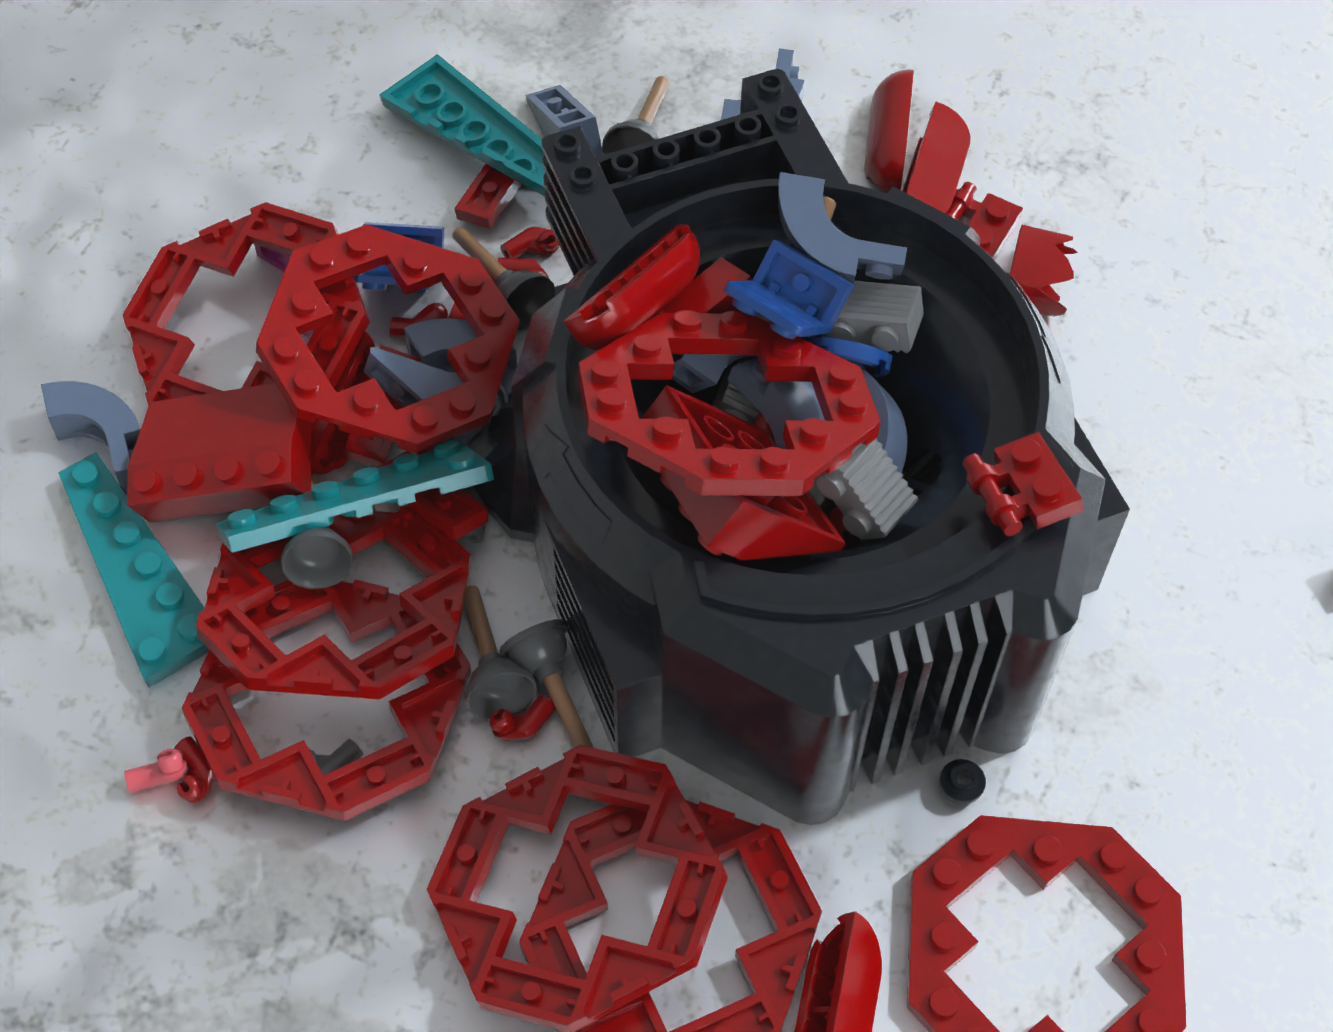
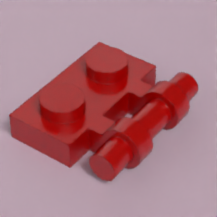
(991, 219)
(1036, 479)

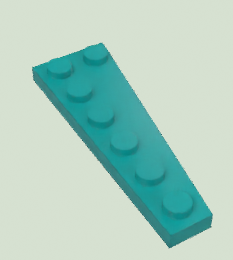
(469, 119)
(446, 467)
(141, 579)

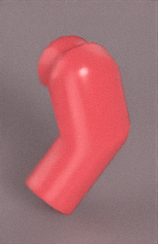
(167, 769)

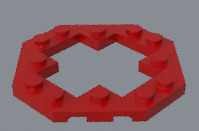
(223, 248)
(364, 407)
(668, 443)
(321, 665)
(292, 773)
(1045, 852)
(769, 963)
(619, 967)

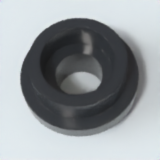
(961, 793)

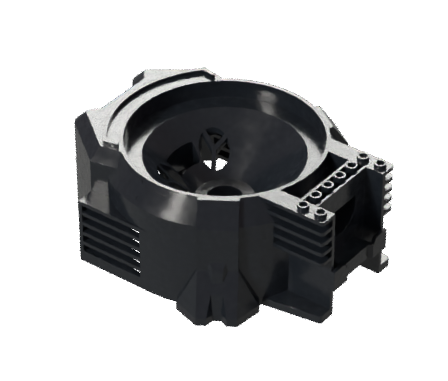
(818, 659)

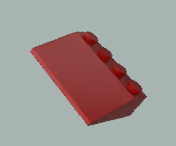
(218, 454)
(741, 524)

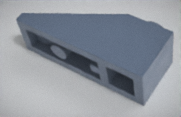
(559, 111)
(412, 382)

